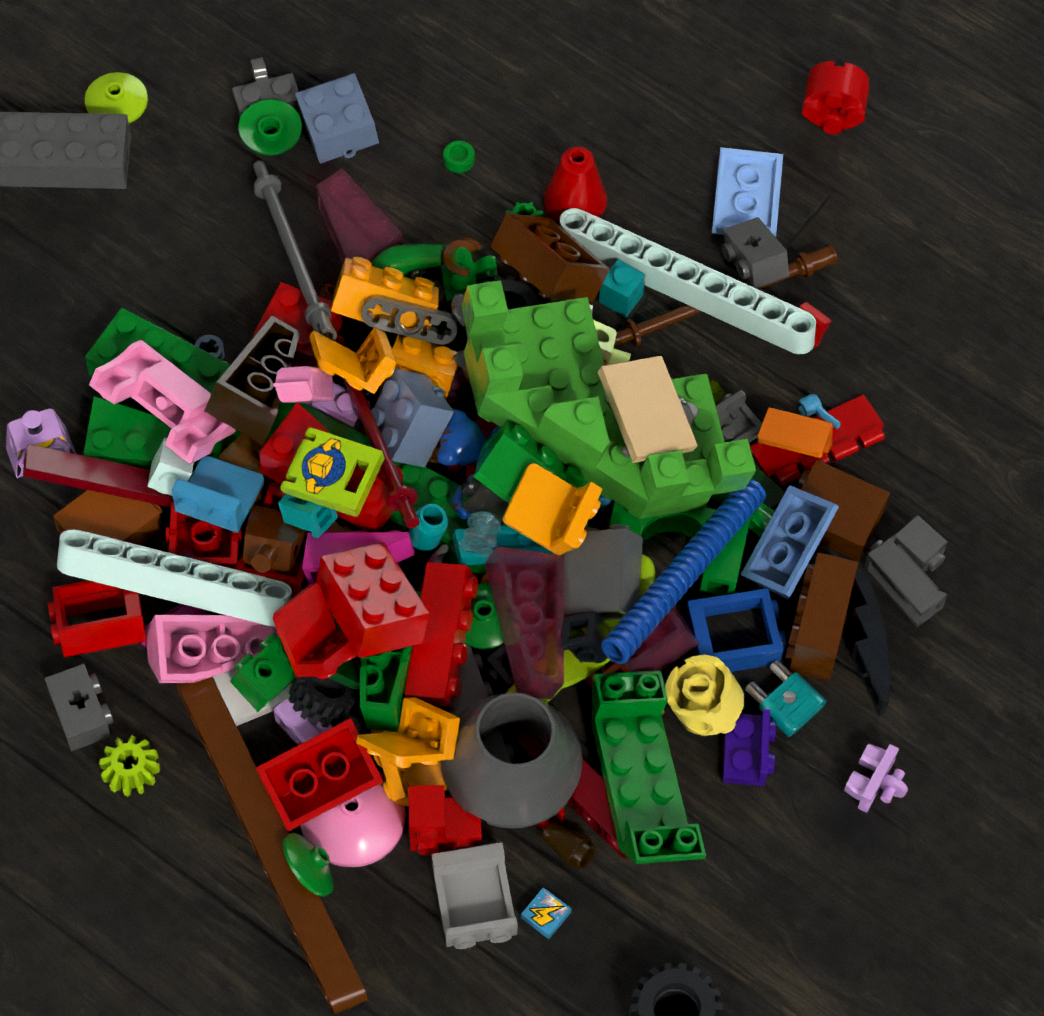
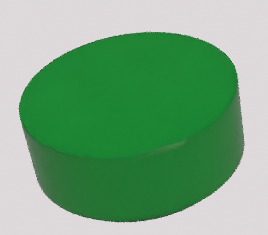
(458, 156)

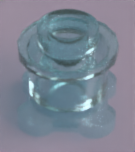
(481, 533)

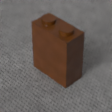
(858, 511)

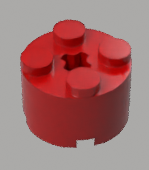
(836, 96)

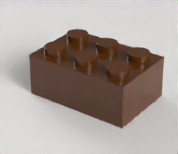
(549, 258)
(820, 616)

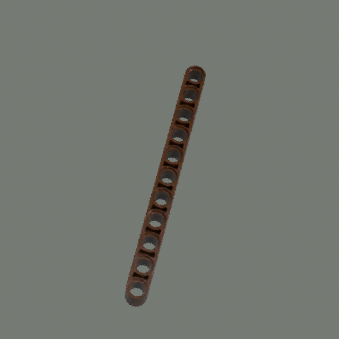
(266, 834)

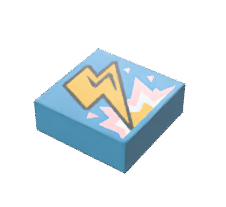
(546, 913)

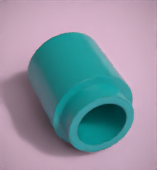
(431, 527)

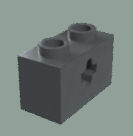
(755, 253)
(83, 725)

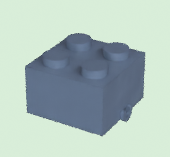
(337, 118)
(411, 416)

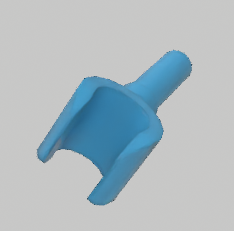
(812, 405)

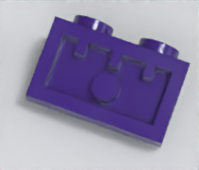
(747, 750)

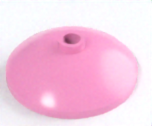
(358, 835)

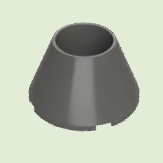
(507, 792)

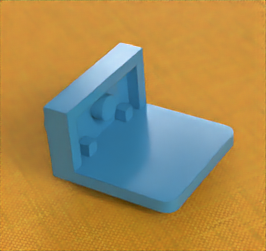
(218, 493)

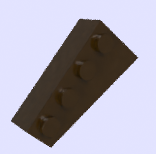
(245, 391)

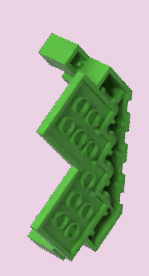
(543, 374)

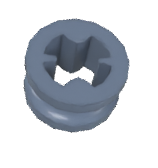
(208, 341)

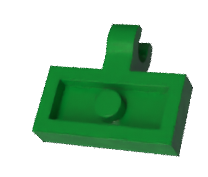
(455, 284)

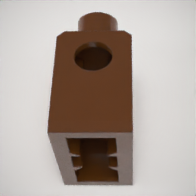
(271, 542)

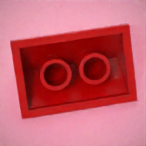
(319, 775)

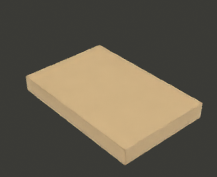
(647, 408)

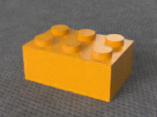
(361, 280)

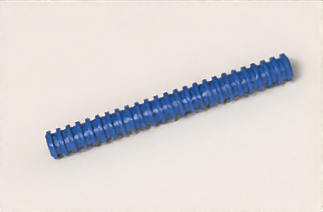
(682, 573)

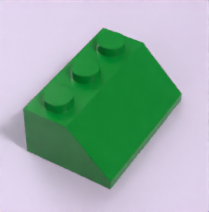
(508, 455)

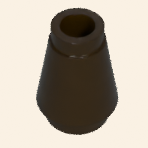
(571, 846)

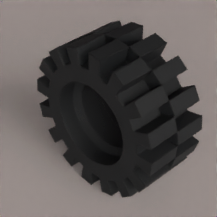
(319, 707)

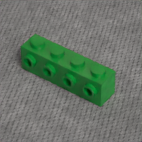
(266, 674)

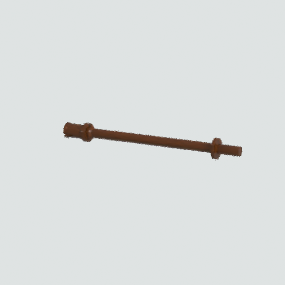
(803, 265)

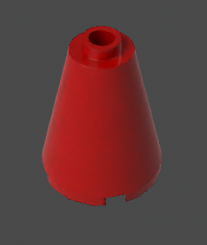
(575, 185)

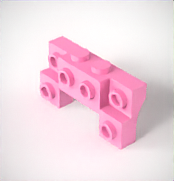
(166, 394)

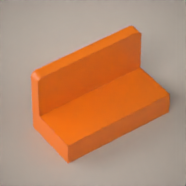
(796, 433)

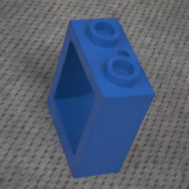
(741, 658)

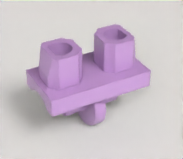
(866, 789)

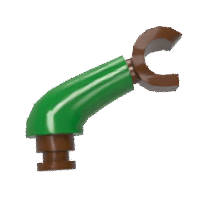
(421, 256)

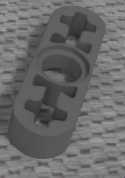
(436, 317)

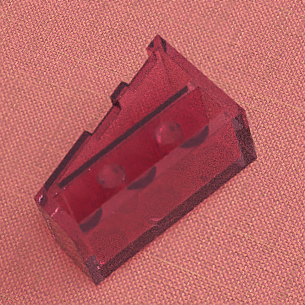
(354, 219)

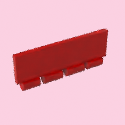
(857, 422)

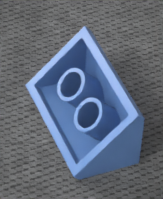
(789, 541)

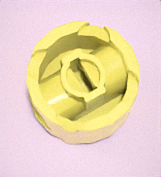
(705, 696)

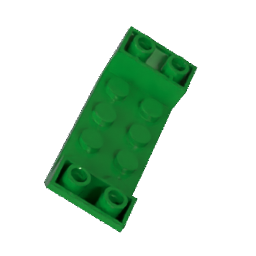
(640, 769)

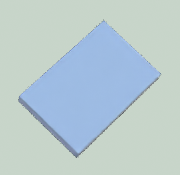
(747, 188)

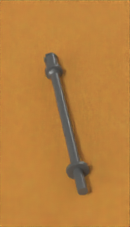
(317, 313)

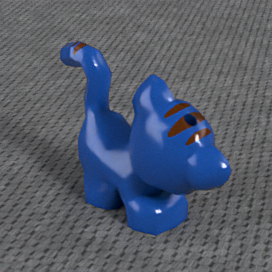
(462, 446)

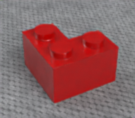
(439, 822)

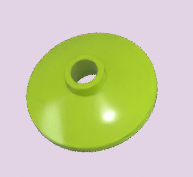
(130, 100)

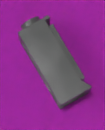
(904, 581)

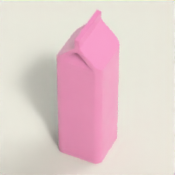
(303, 385)

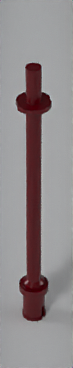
(402, 496)

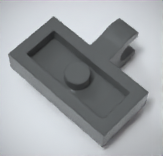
(276, 88)

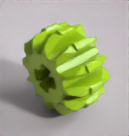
(129, 753)

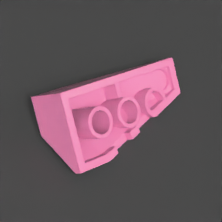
(200, 645)

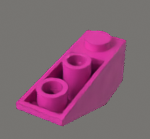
(398, 543)

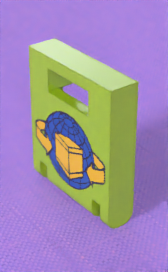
(325, 467)

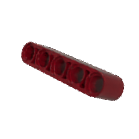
(589, 797)

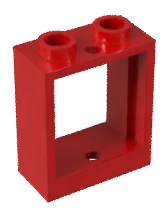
(100, 634)

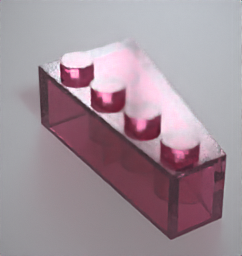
(531, 616)

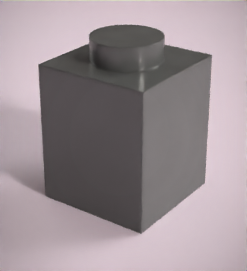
(922, 544)

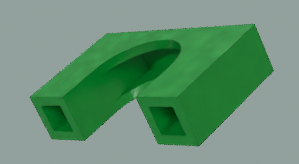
(722, 573)

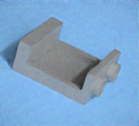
(474, 895)

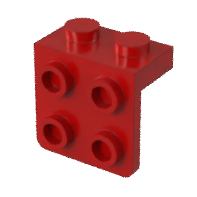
(311, 635)

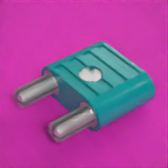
(791, 702)

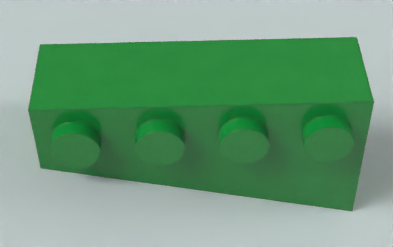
(128, 435)
(383, 687)

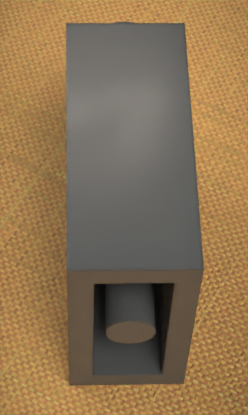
(603, 573)

